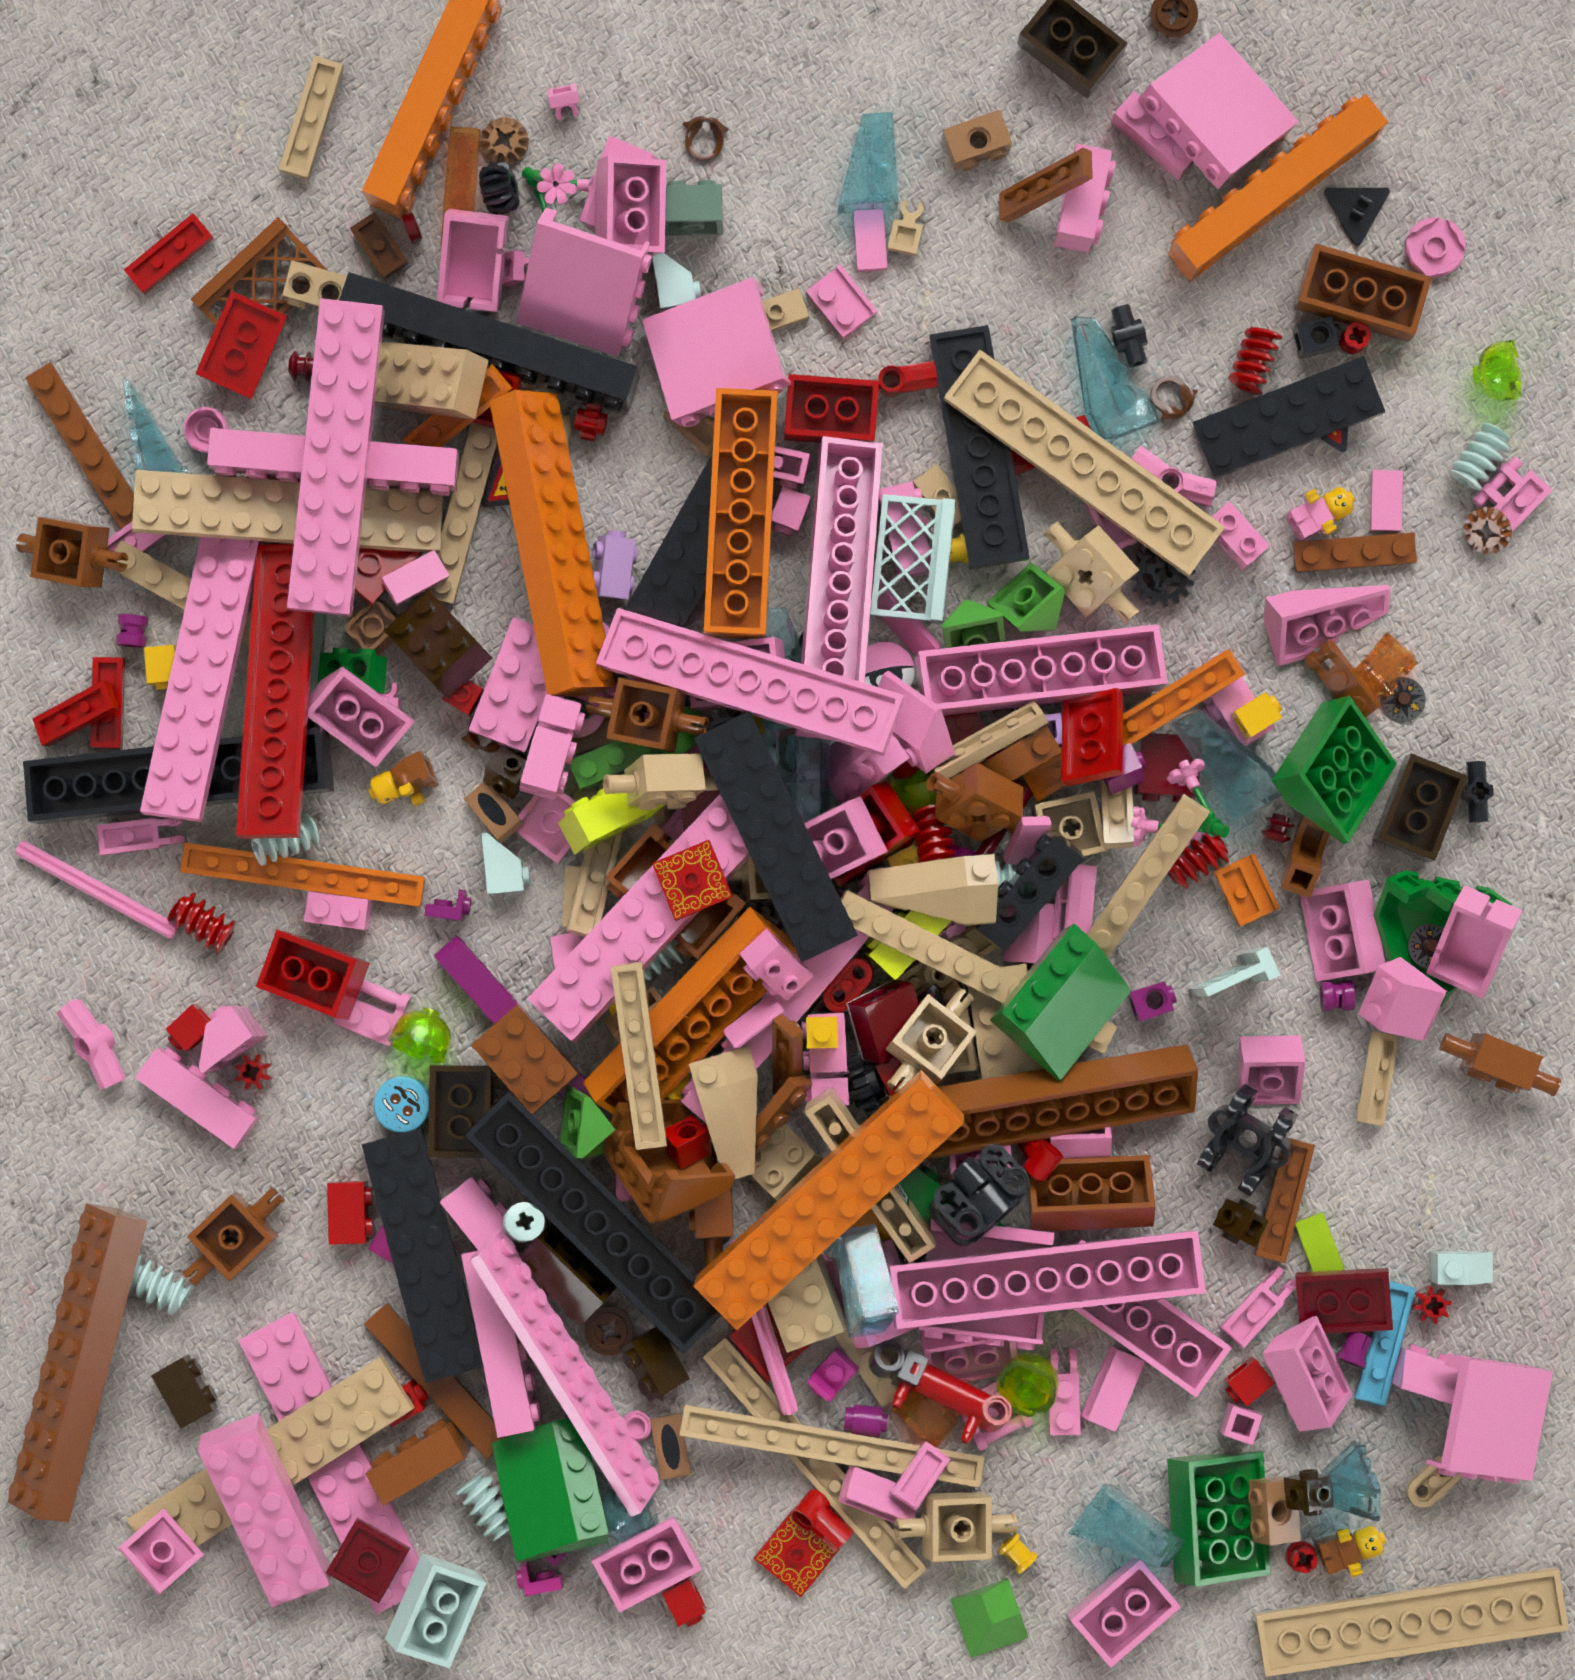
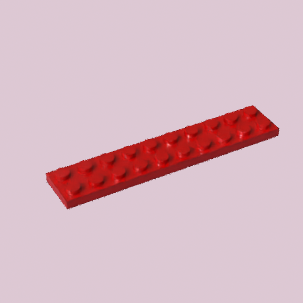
(275, 704)

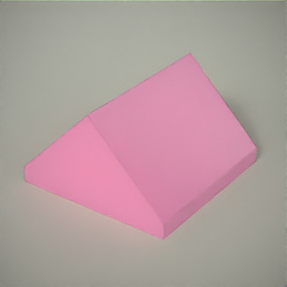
(1033, 939)
(160, 1551)

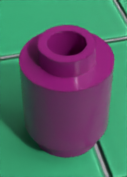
(865, 1420)

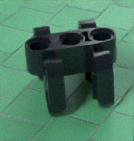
(1233, 1136)
(978, 1195)

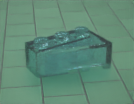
(872, 167)
(864, 1281)
(1126, 1527)

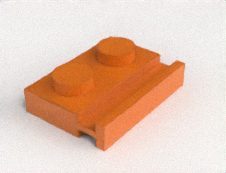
(1246, 890)

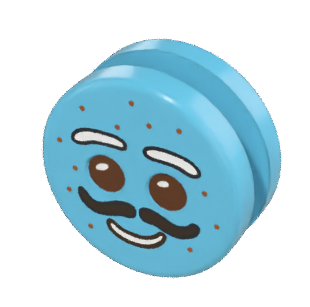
(402, 1104)

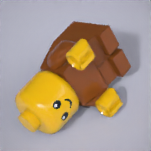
(404, 779)
(1347, 1550)

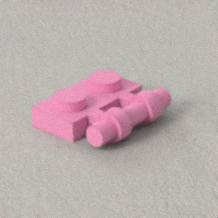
(1521, 499)

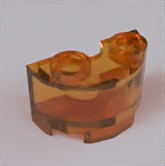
(1385, 665)
(927, 1418)

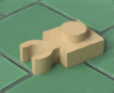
(906, 233)

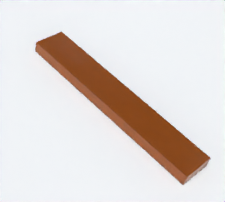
(445, 1392)

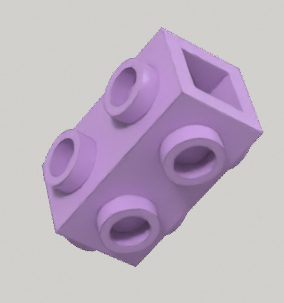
(613, 565)

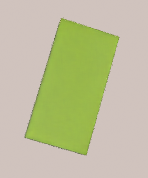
(1318, 1243)

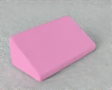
(753, 1021)

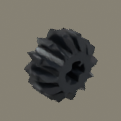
(499, 188)

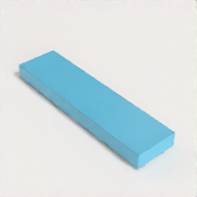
(1384, 1349)

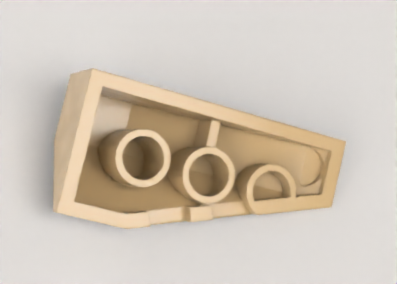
(950, 888)
(729, 1104)

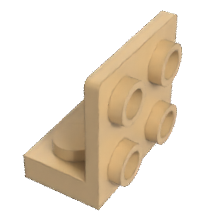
(784, 1162)

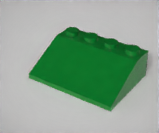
(1335, 769)
(1062, 1001)
(549, 1491)
(1214, 1518)

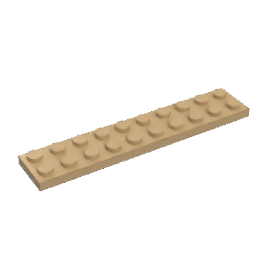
(1084, 463)
(268, 511)
(303, 1442)
(1411, 1621)

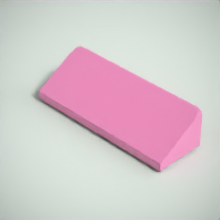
(909, 631)

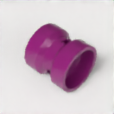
(132, 630)
(1337, 996)

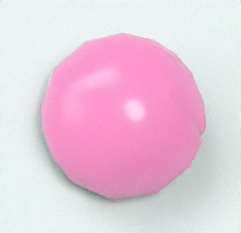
(198, 427)

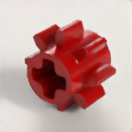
(591, 422)
(246, 1068)
(1438, 1310)

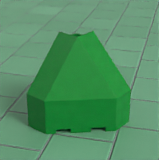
(1411, 902)

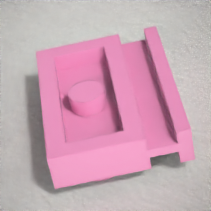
(841, 302)

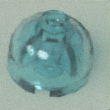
(620, 1523)

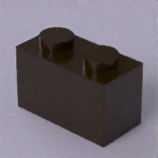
(654, 1364)
(185, 1390)

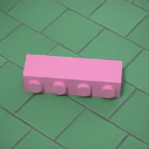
(197, 1097)

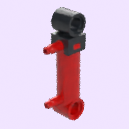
(916, 1374)

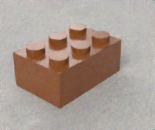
(525, 1059)
(416, 1460)

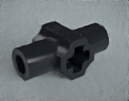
(1129, 335)
(1477, 805)

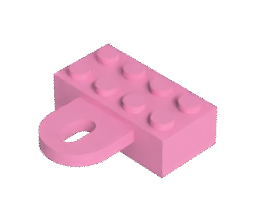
(517, 692)

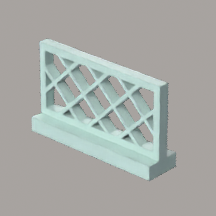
(939, 562)
(1257, 966)

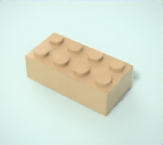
(429, 380)
(995, 1051)
(808, 1308)

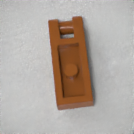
(1342, 677)

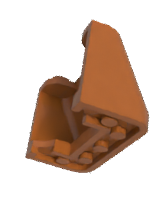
(705, 925)
(651, 1175)

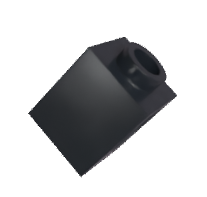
(1307, 346)

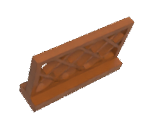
(246, 261)

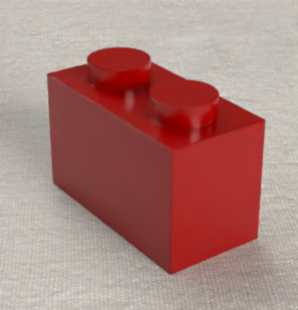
(349, 1212)

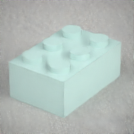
(435, 1611)

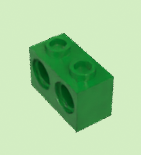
(356, 663)

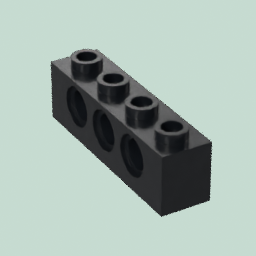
(1046, 883)

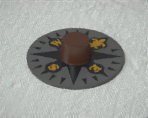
(1405, 701)
(1423, 943)

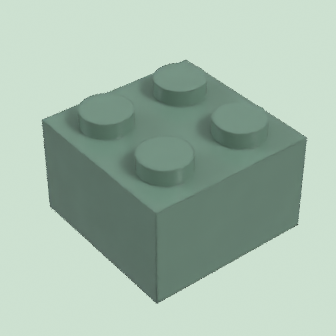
(693, 208)

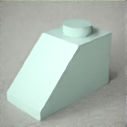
(673, 282)
(503, 868)
(1461, 1267)

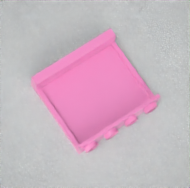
(1217, 110)
(582, 286)
(713, 345)
(1023, 1328)
(1494, 1420)

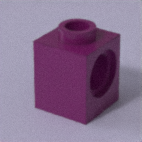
(1138, 1000)

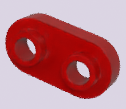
(848, 984)

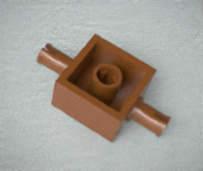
(70, 552)
(665, 719)
(977, 801)
(1497, 1060)
(713, 1219)
(213, 1235)

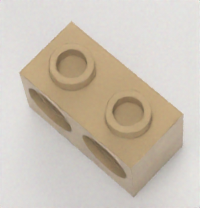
(318, 280)

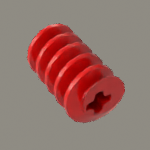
(1253, 358)
(932, 839)
(1198, 859)
(202, 922)

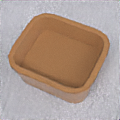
(368, 627)

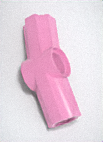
(1192, 487)
(92, 1043)

